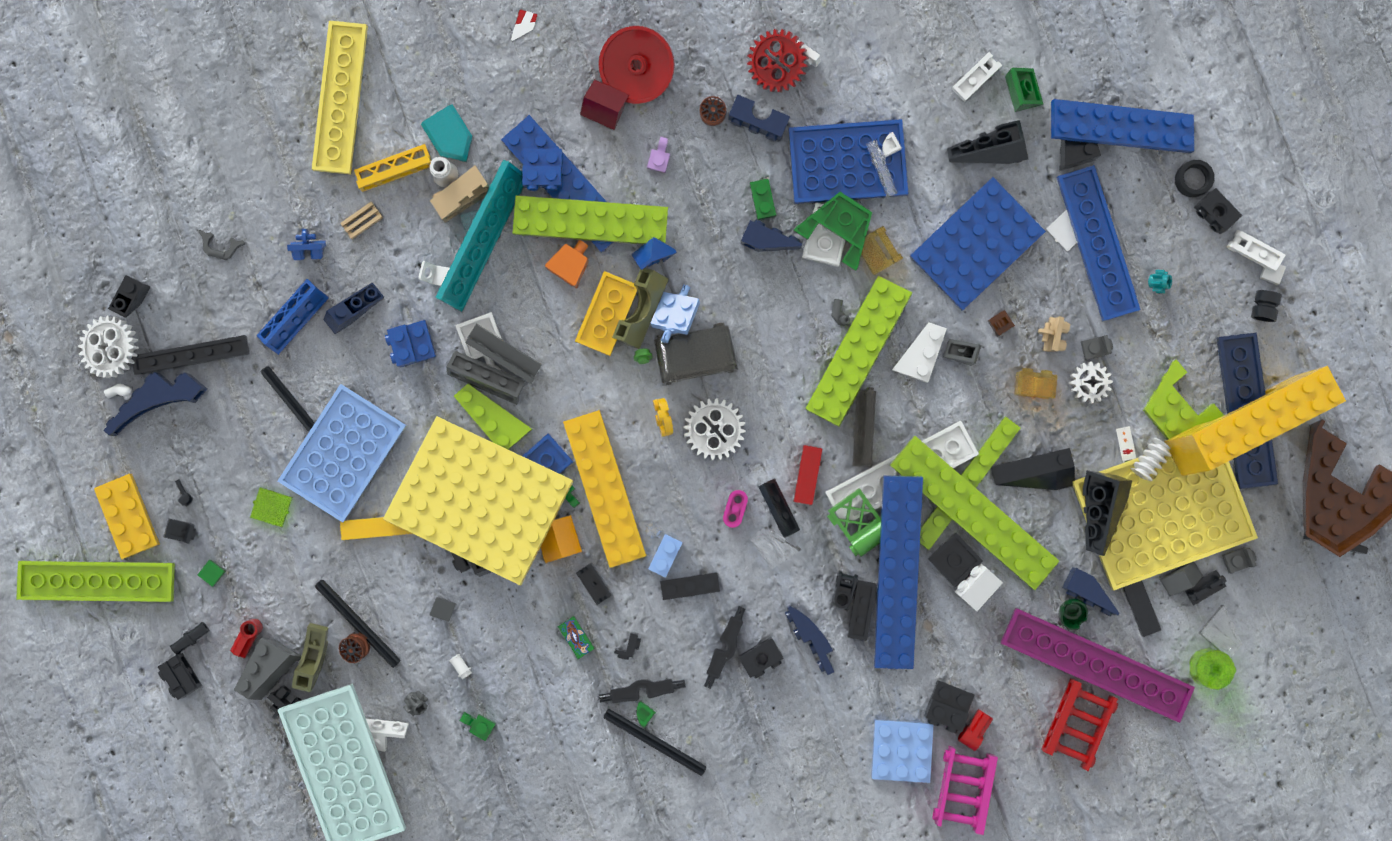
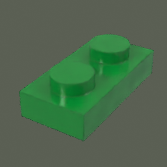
(762, 199)

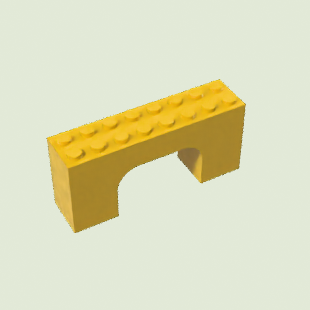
(1255, 423)

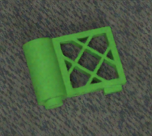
(864, 538)

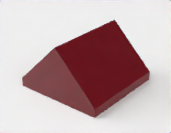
(603, 104)

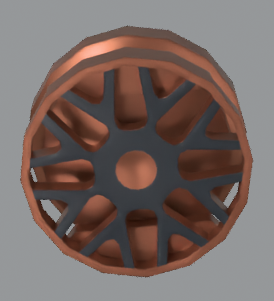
(712, 111)
(354, 647)

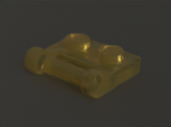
(874, 255)

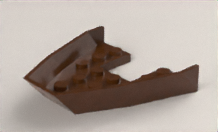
(1331, 509)

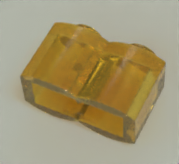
(1035, 384)

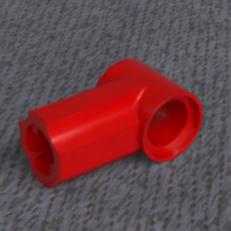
(245, 638)
(973, 733)

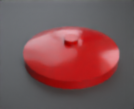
(637, 63)

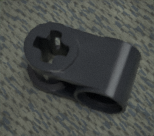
(844, 588)

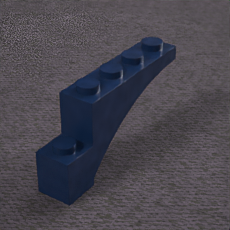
(153, 394)

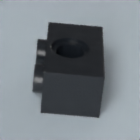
(1227, 211)
(749, 657)

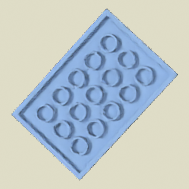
(342, 453)

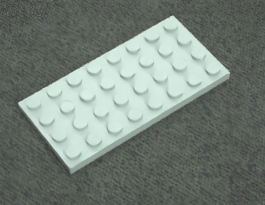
(341, 767)

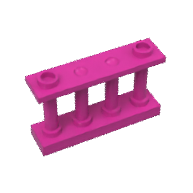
(980, 802)

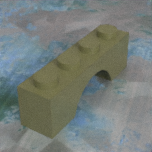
(650, 289)

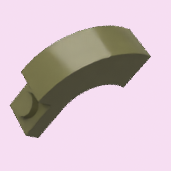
(312, 658)

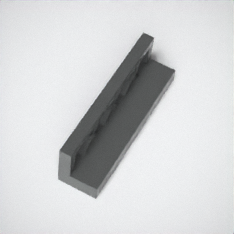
(503, 353)
(485, 377)

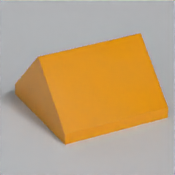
(560, 540)

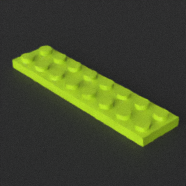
(589, 220)
(858, 351)
(95, 581)

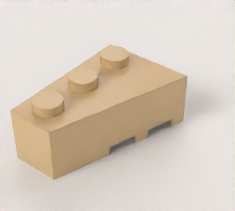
(460, 194)

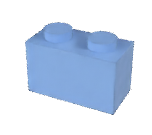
(665, 555)

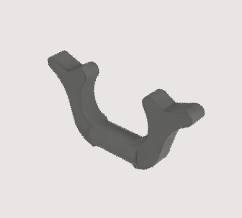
(216, 253)

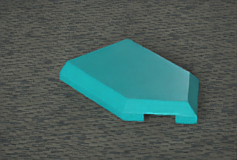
(448, 134)

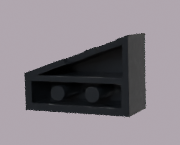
(1077, 153)

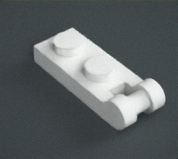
(976, 77)
(1256, 251)

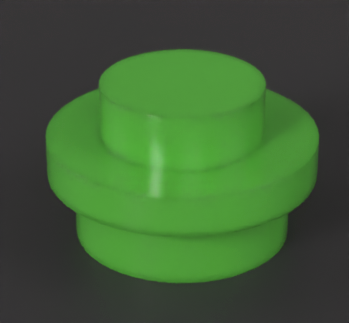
(643, 356)

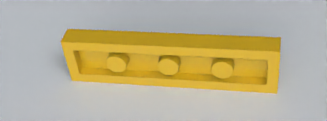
(394, 172)

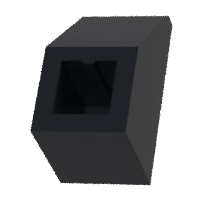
(128, 296)

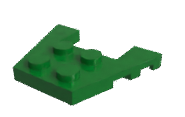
(843, 218)

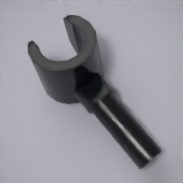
(186, 498)

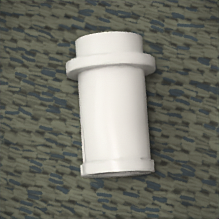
(460, 666)

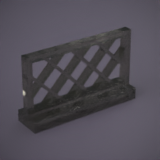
(864, 428)

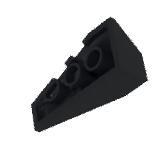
(1001, 146)
(1044, 471)
(1104, 503)

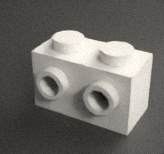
(978, 587)

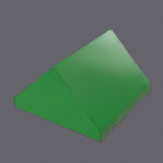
(1023, 88)

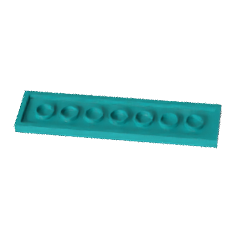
(481, 237)

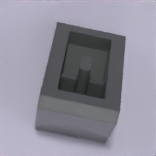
(962, 352)
(1181, 578)

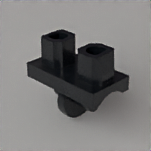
(279, 698)

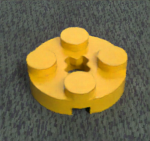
(662, 418)

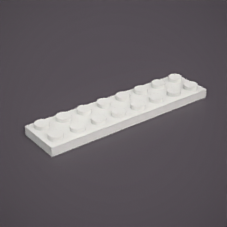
(950, 444)

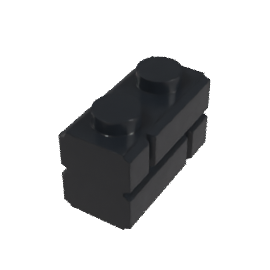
(179, 676)

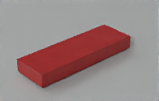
(807, 475)

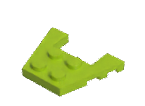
(1171, 411)

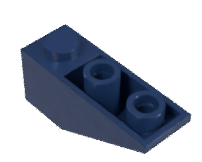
(764, 239)
(352, 308)
(1086, 586)

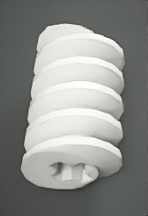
(1151, 459)

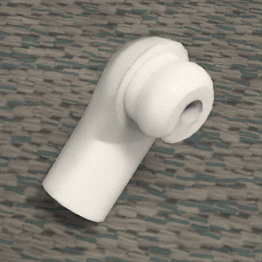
(119, 389)

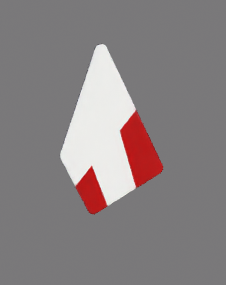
(524, 24)

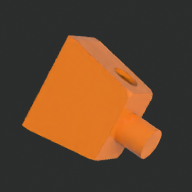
(569, 263)

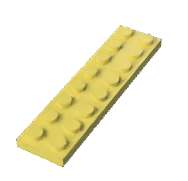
(339, 97)

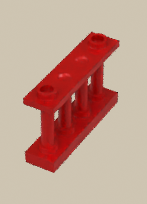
(1060, 726)

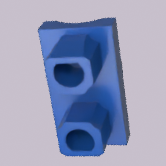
(315, 247)

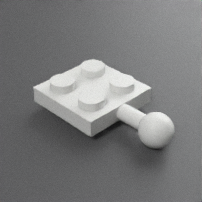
(464, 329)

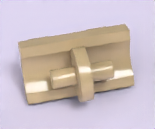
(1052, 334)

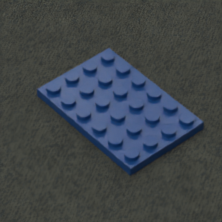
(837, 160)
(977, 243)

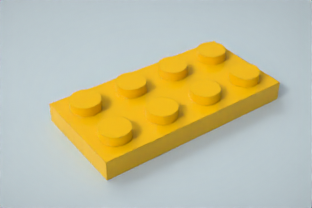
(609, 305)
(126, 516)

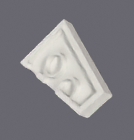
(922, 354)

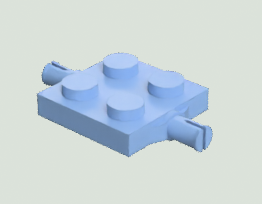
(675, 313)

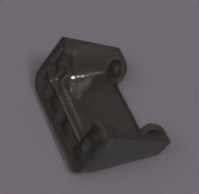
(696, 354)

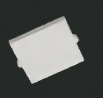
(1062, 231)

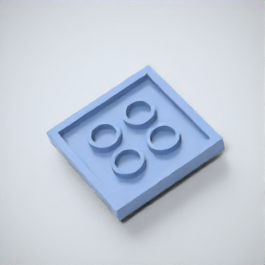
(902, 751)

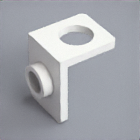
(436, 276)

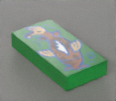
(576, 637)

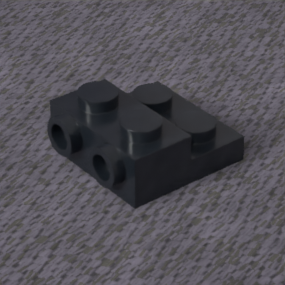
(949, 707)

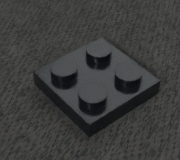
(955, 559)

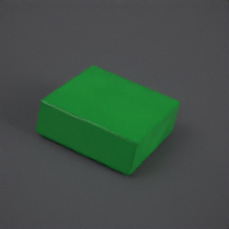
(211, 573)

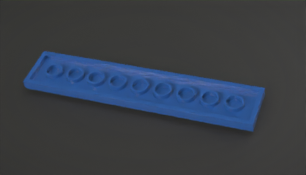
(898, 572)

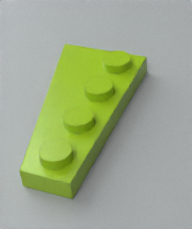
(494, 420)

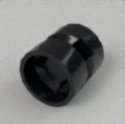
(1266, 306)

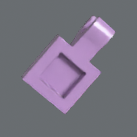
(658, 158)

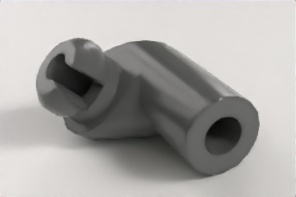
(837, 313)

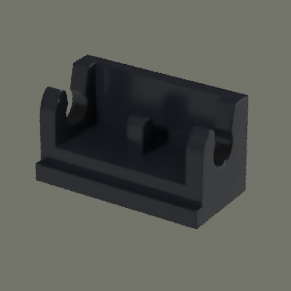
(594, 583)

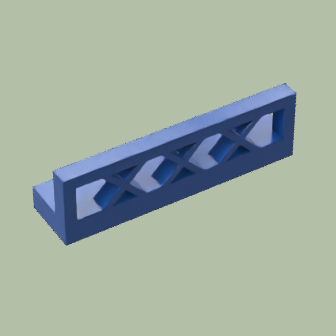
(293, 318)

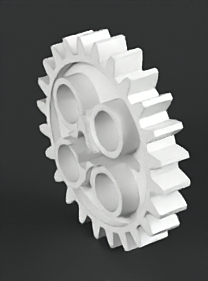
(108, 347)
(728, 417)

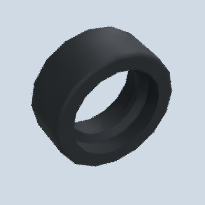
(1205, 168)

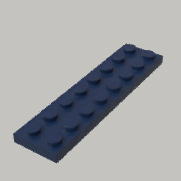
(1243, 384)

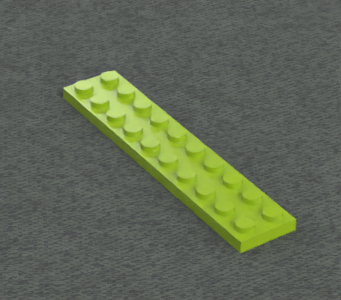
(975, 513)

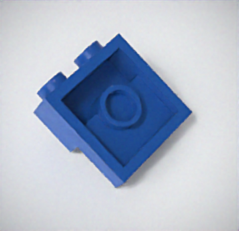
(542, 169)
(410, 343)

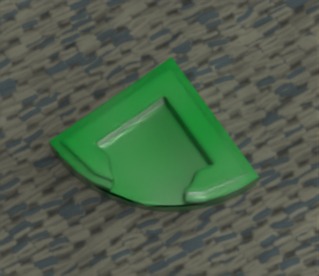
(644, 713)

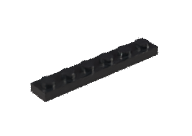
(190, 355)

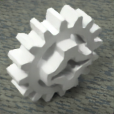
(1090, 374)

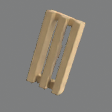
(357, 214)

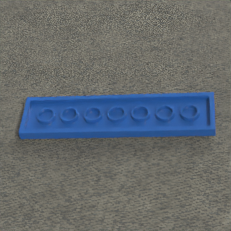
(1122, 126)
(574, 184)
(1098, 243)

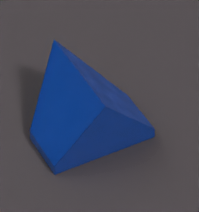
(652, 252)

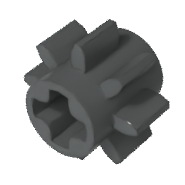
(415, 703)

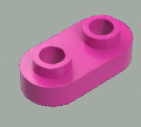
(735, 508)

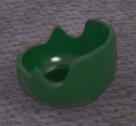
(1073, 613)

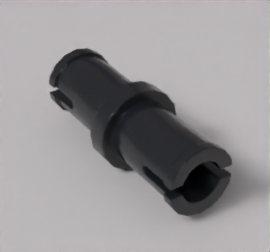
(189, 638)

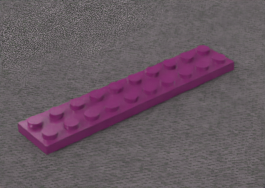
(1097, 665)

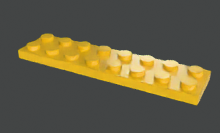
(604, 489)

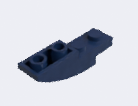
(809, 631)

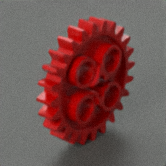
(787, 47)

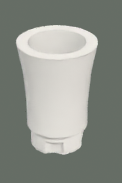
(446, 176)

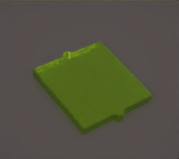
(271, 507)

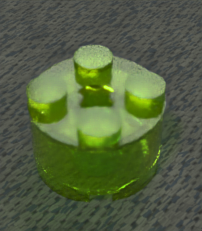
(1222, 672)

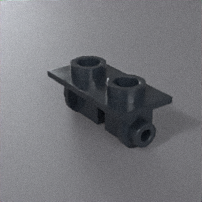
(1206, 587)

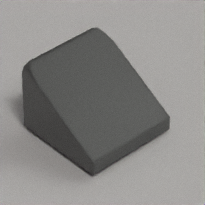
(442, 609)

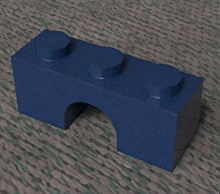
(742, 115)

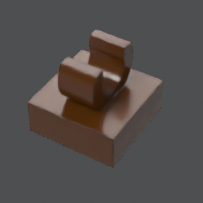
(1001, 323)

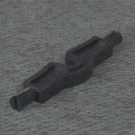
(721, 657)
(631, 692)

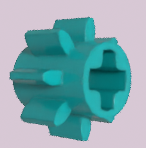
(1160, 281)

